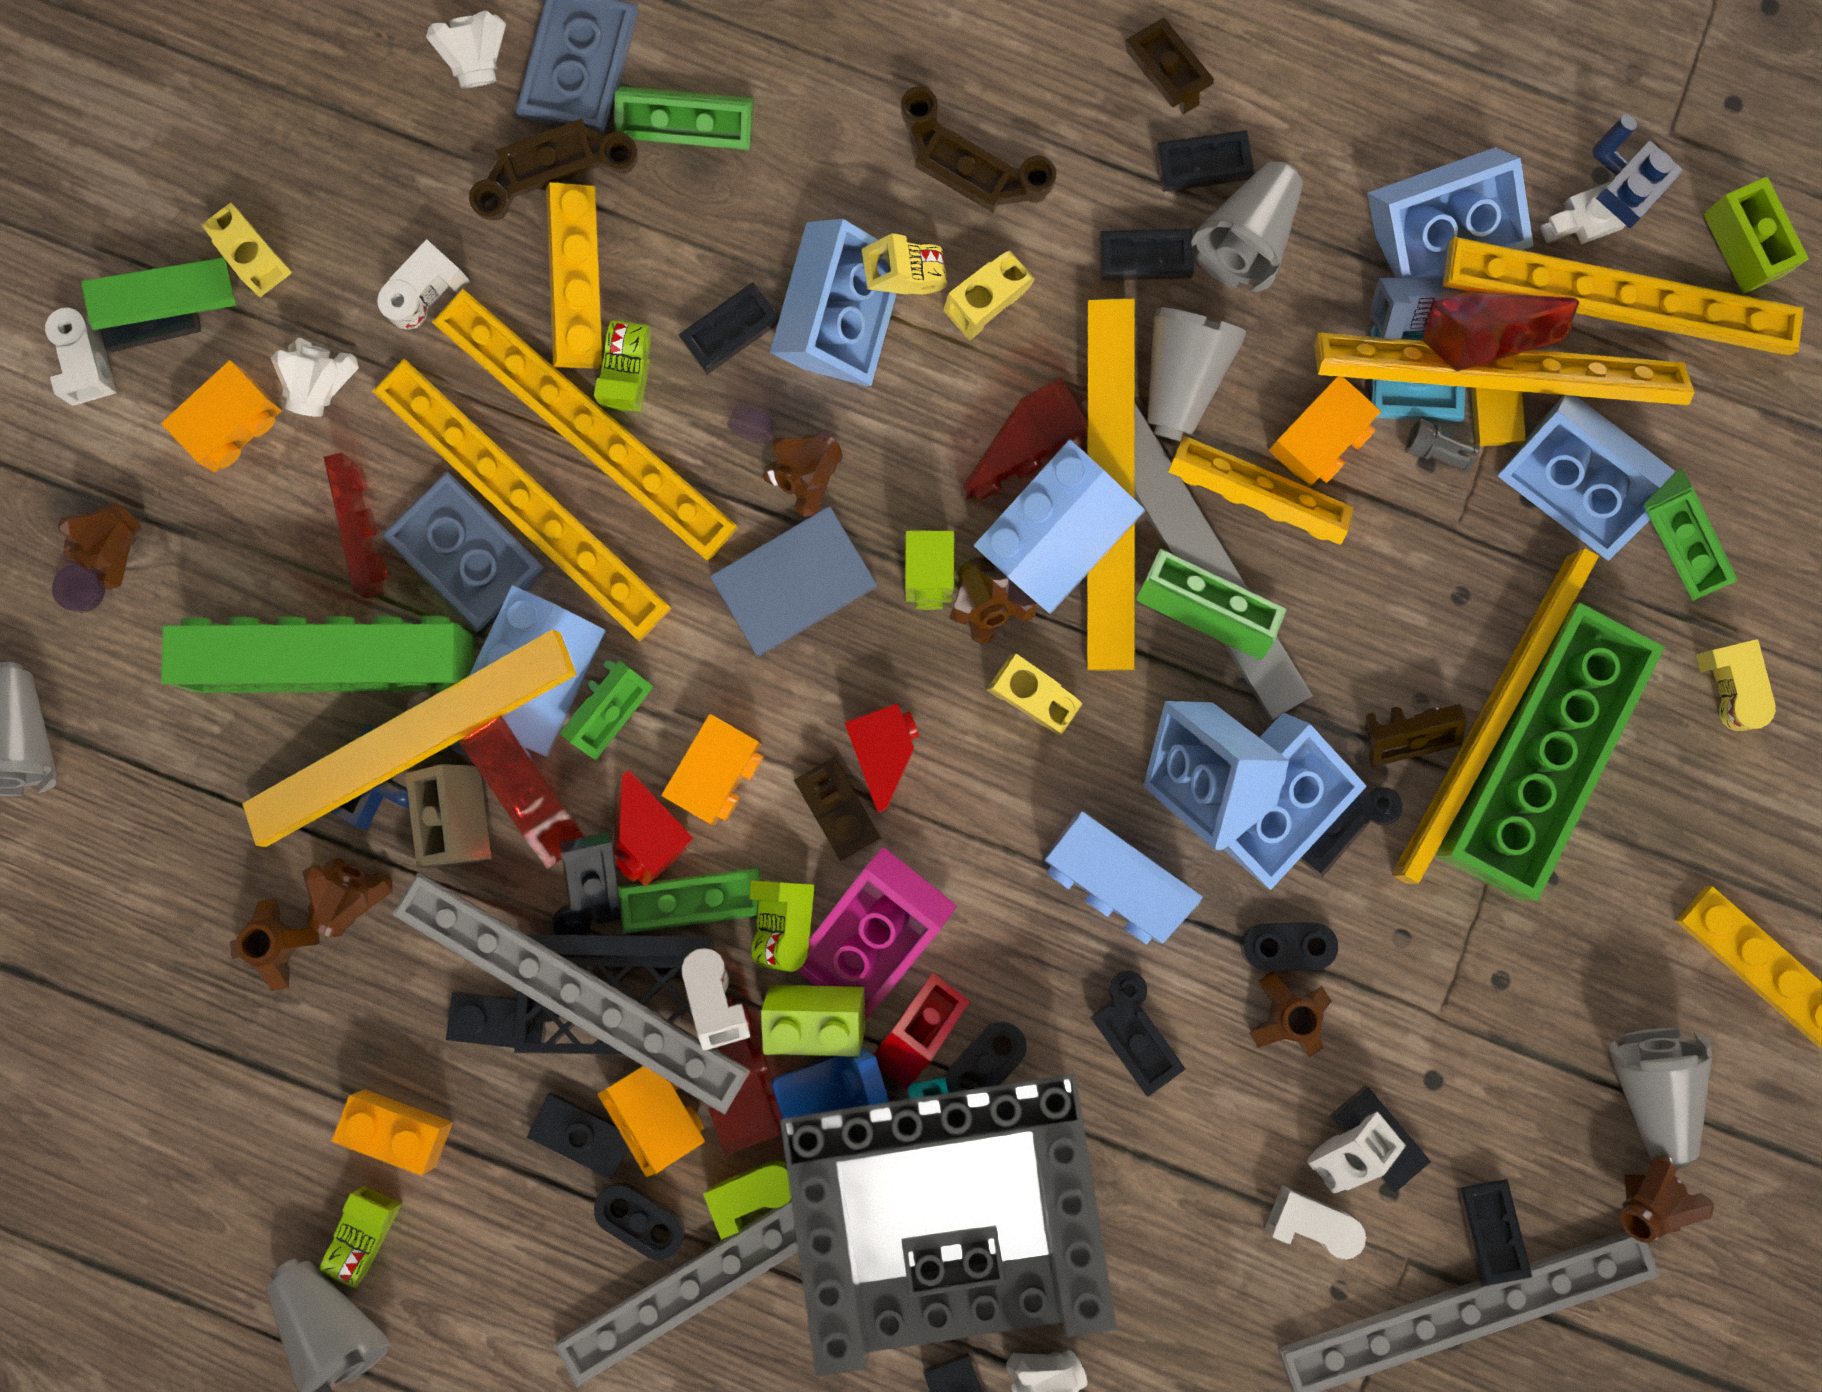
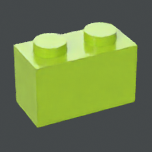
(1755, 235)
(929, 568)
(813, 1020)

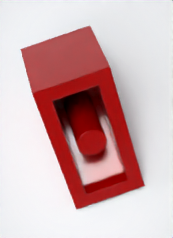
(883, 750)
(645, 832)
(920, 1031)

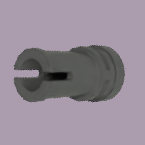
(1430, 441)

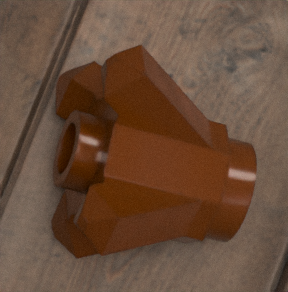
(804, 468)
(101, 541)
(988, 599)
(341, 895)
(270, 943)
(1292, 1016)
(1660, 1203)

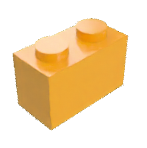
(222, 417)
(1325, 431)
(713, 771)
(652, 1119)
(392, 1131)

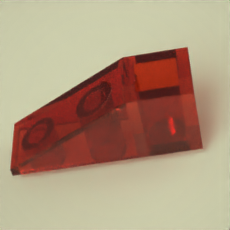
(1493, 326)
(1032, 432)
(522, 789)
(754, 1111)

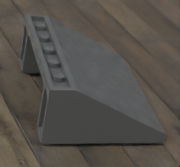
(946, 1220)

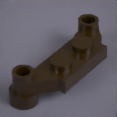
(548, 159)
(966, 165)

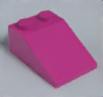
(876, 930)

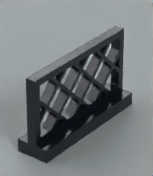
(605, 953)

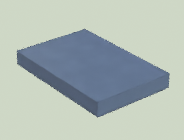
(577, 62)
(462, 552)
(793, 581)

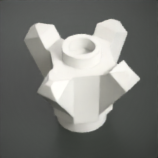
(469, 46)
(311, 376)
(1046, 1372)

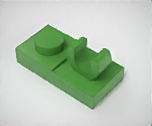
(606, 710)

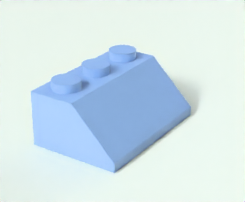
(1467, 199)
(828, 313)
(1587, 475)
(1059, 527)
(521, 621)
(1213, 771)
(1310, 800)
(1120, 880)

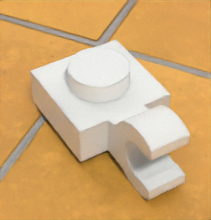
(1584, 217)

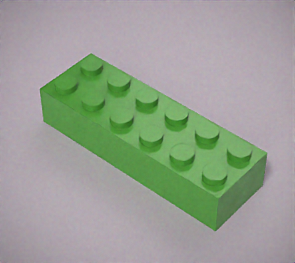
(316, 656)
(1551, 754)

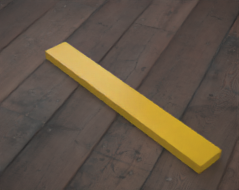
(1626, 296)
(1524, 372)
(585, 425)
(1113, 449)
(522, 500)
(1494, 716)
(409, 738)

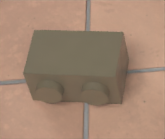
(448, 816)

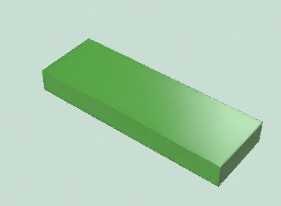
(158, 293)
(688, 900)

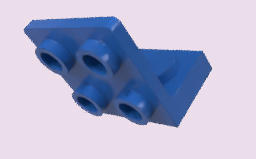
(830, 1085)

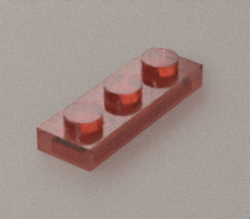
(355, 525)

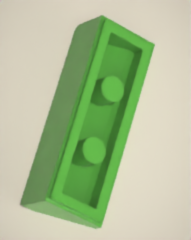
(684, 117)
(1689, 537)
(1211, 605)

